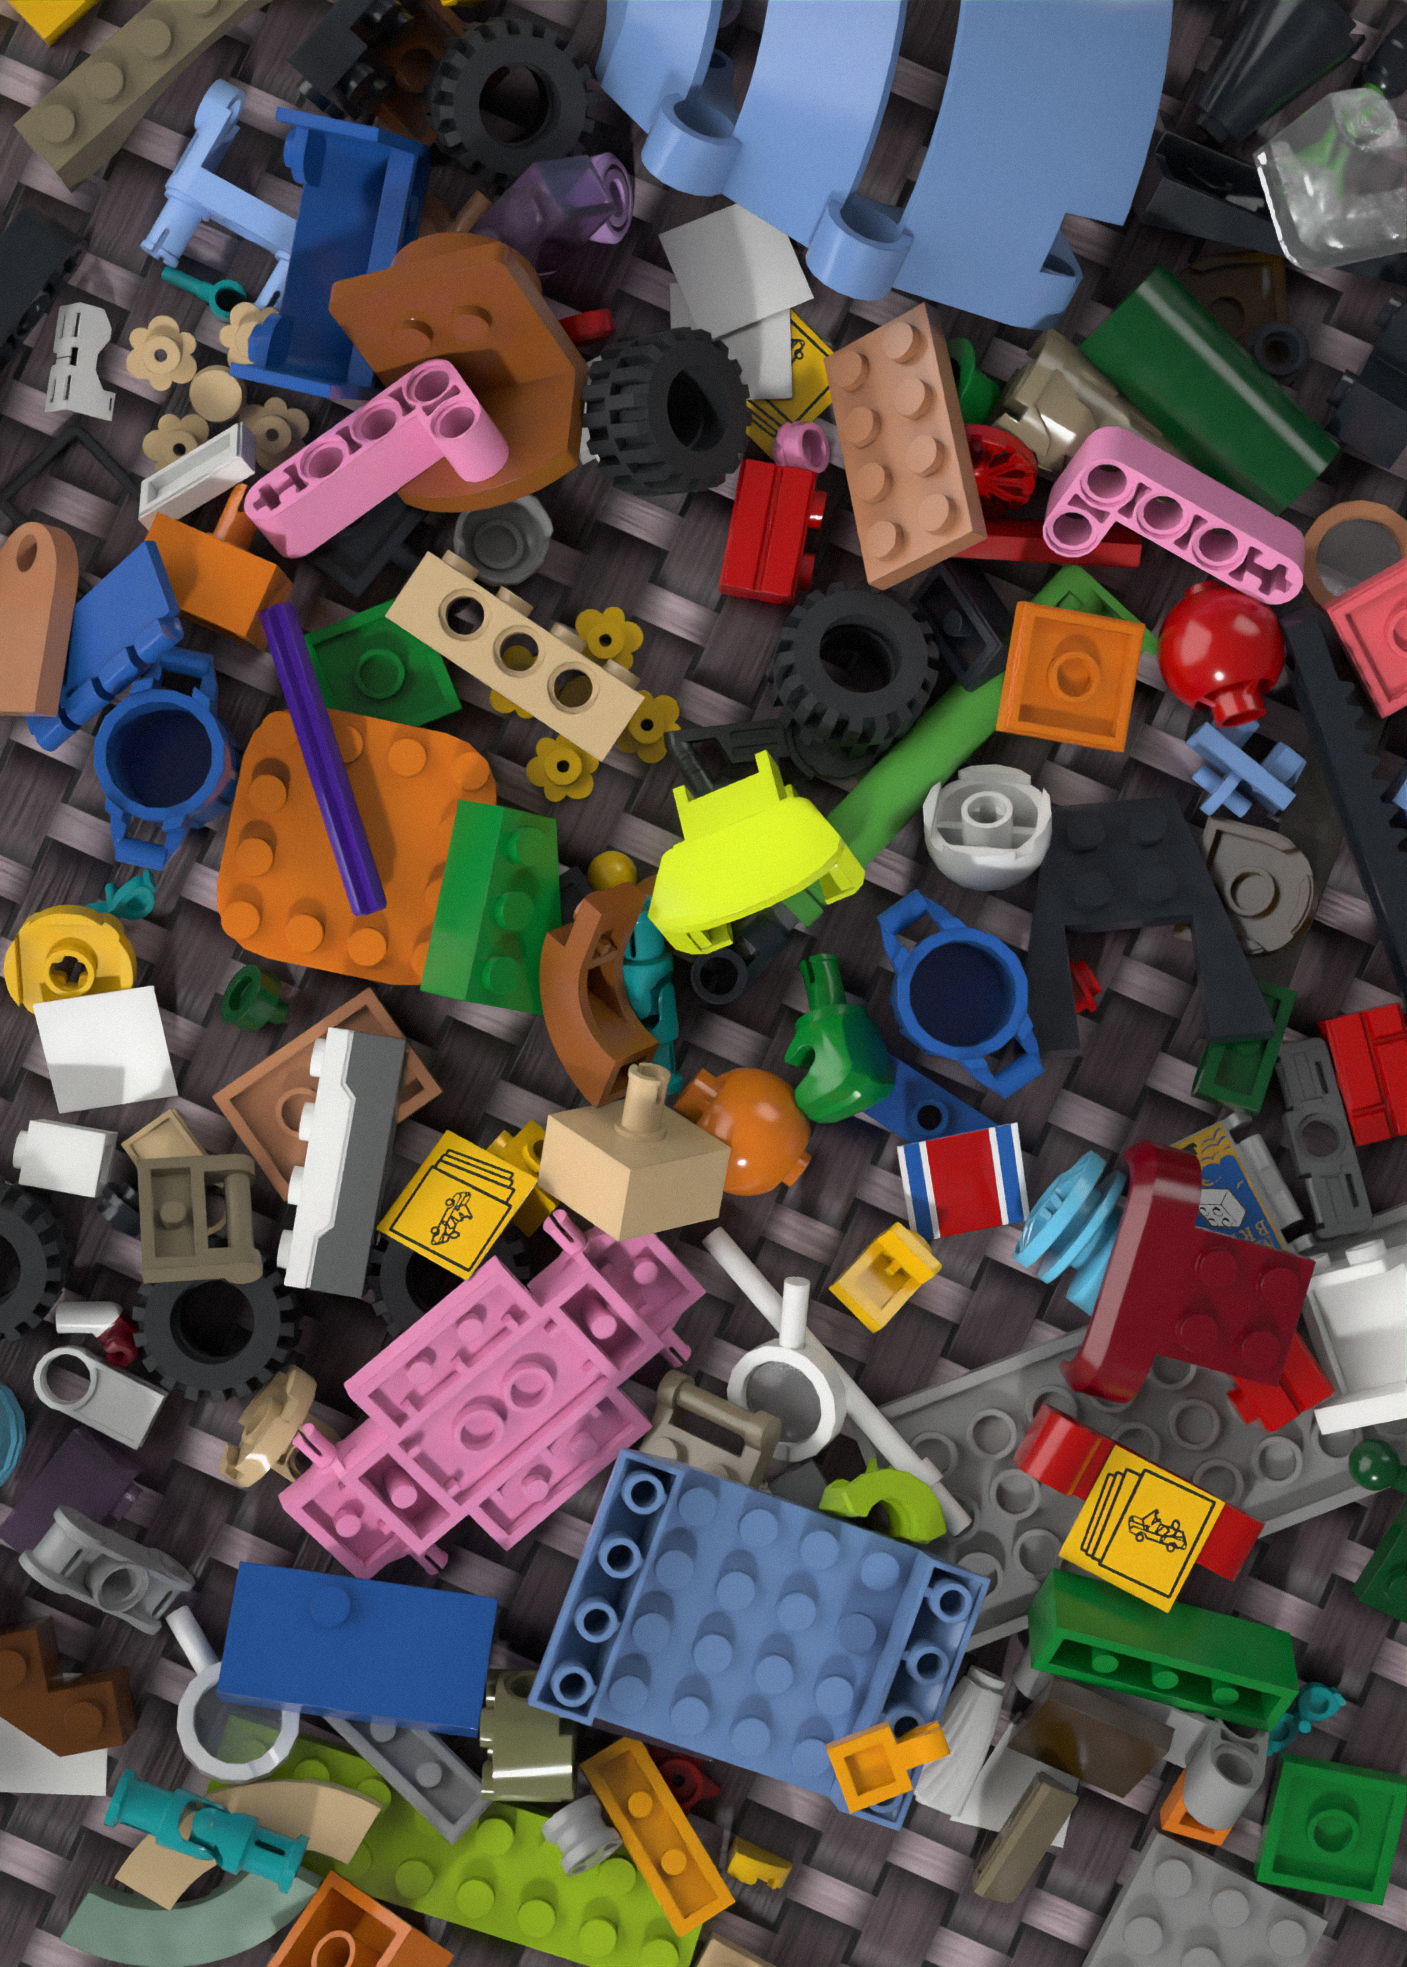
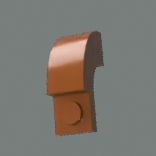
(587, 997)

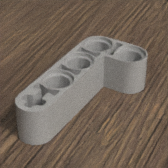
(1220, 1757)

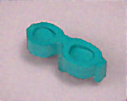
(132, 900)
(1313, 1705)

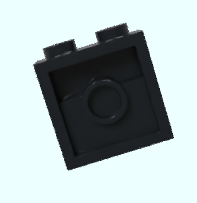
(343, 59)

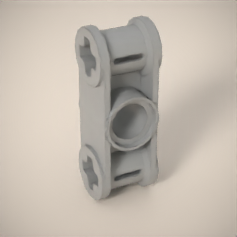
(106, 1570)

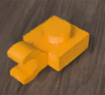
(875, 1764)

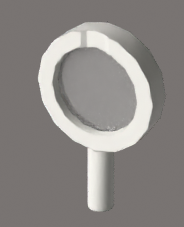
(792, 1382)
(220, 1737)

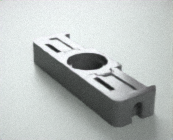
(1334, 1180)

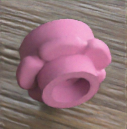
(801, 446)

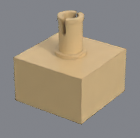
(634, 1161)

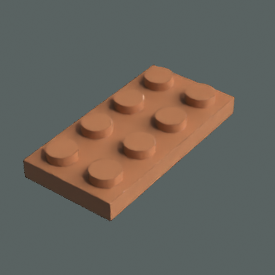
(904, 447)

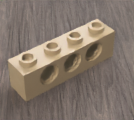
(424, 610)

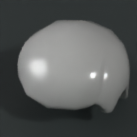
(505, 541)

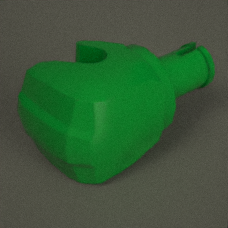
(838, 1048)

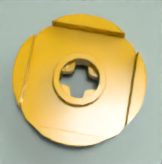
(72, 931)

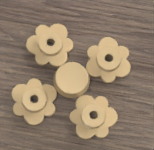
(212, 390)

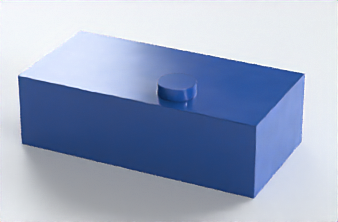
(357, 1649)

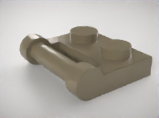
(176, 1219)
(671, 1440)

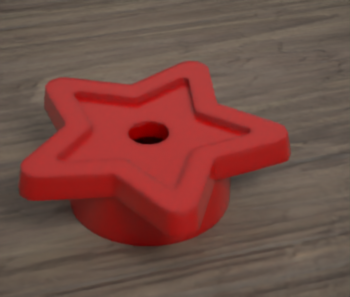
(696, 1782)

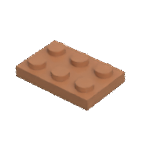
(270, 1097)

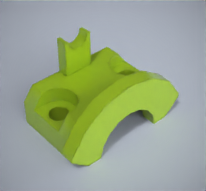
(909, 1502)

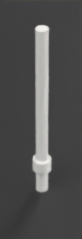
(858, 1404)

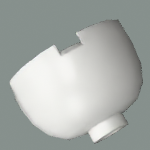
(988, 827)

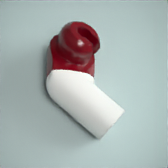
(106, 1322)

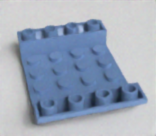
(753, 1626)

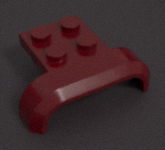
(1184, 1289)

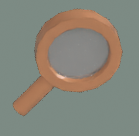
(1350, 547)

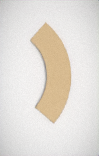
(323, 1810)

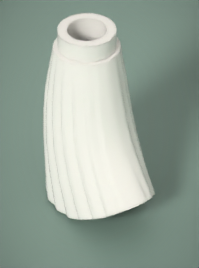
(968, 1730)

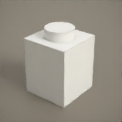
(65, 1157)

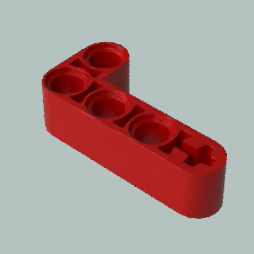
(1071, 1457)

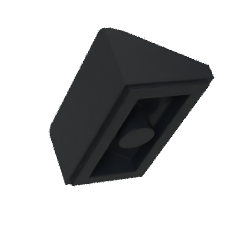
(966, 620)

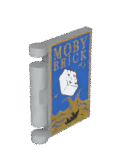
(1243, 1187)

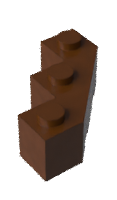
(60, 1712)

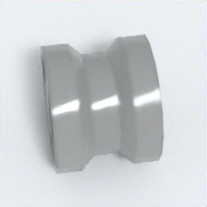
(581, 1835)

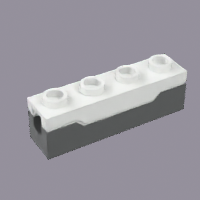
(345, 1162)

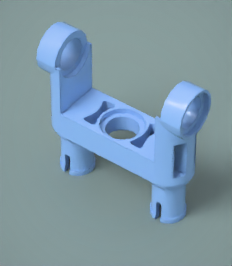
(200, 195)

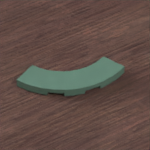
(194, 1931)

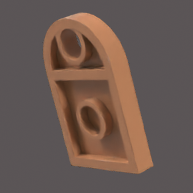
(35, 618)

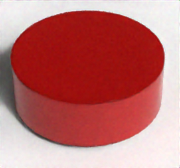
(589, 327)

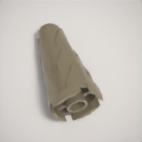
(1063, 402)

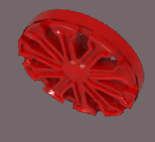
(1000, 479)

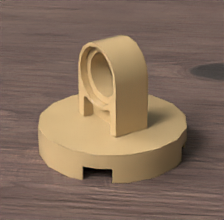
(270, 1427)

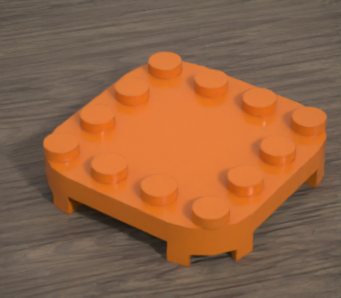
(278, 867)

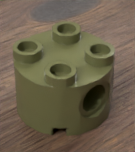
(529, 1746)

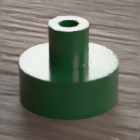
(253, 999)

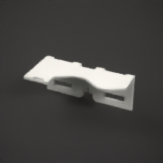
(85, 390)

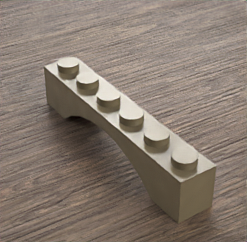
(110, 92)

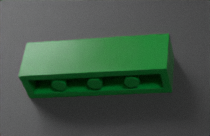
(1173, 1658)

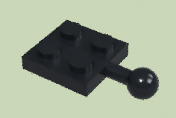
(370, 543)

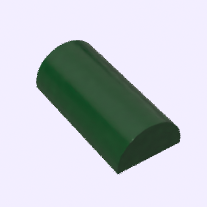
(1208, 393)

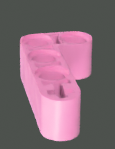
(373, 456)
(1258, 557)

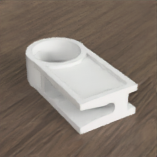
(115, 1402)

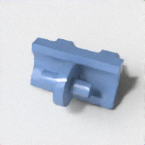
(1264, 782)

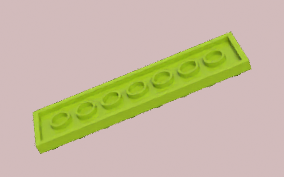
(495, 1876)

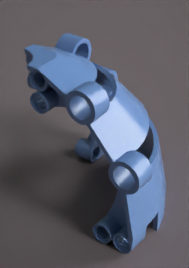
(1035, 122)

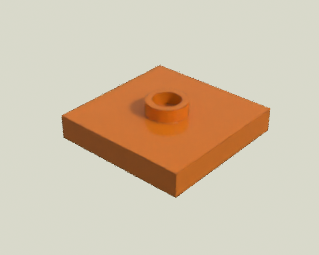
(1070, 676)

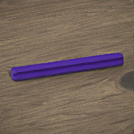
(323, 759)

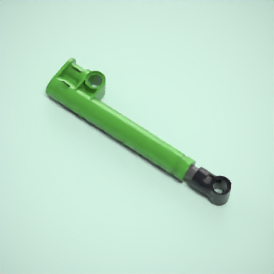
(898, 788)

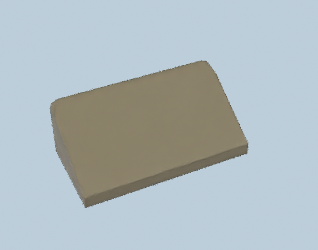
(1024, 1839)

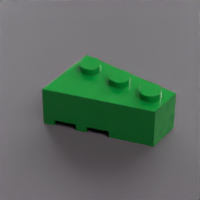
(495, 908)

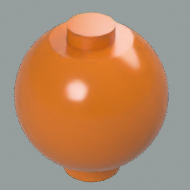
(755, 1118)

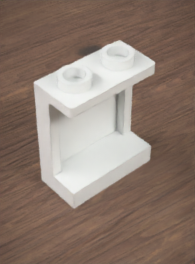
(1360, 1334)

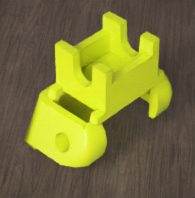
(743, 855)

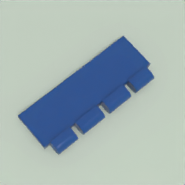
(112, 641)

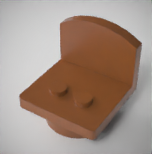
(486, 315)

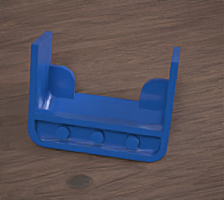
(353, 217)

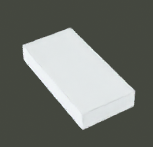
(199, 475)

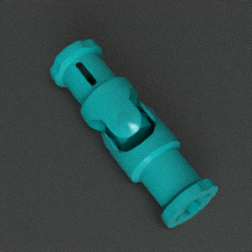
(650, 991)
(216, 1834)

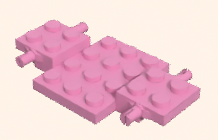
(495, 1402)

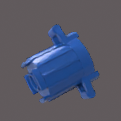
(166, 759)
(960, 994)

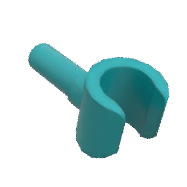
(204, 289)

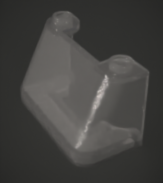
(1338, 181)

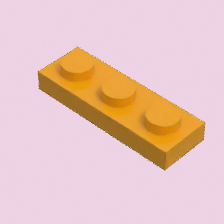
(657, 1834)

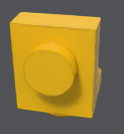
(885, 1275)

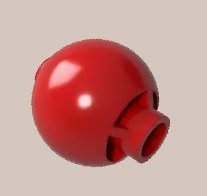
(1221, 652)

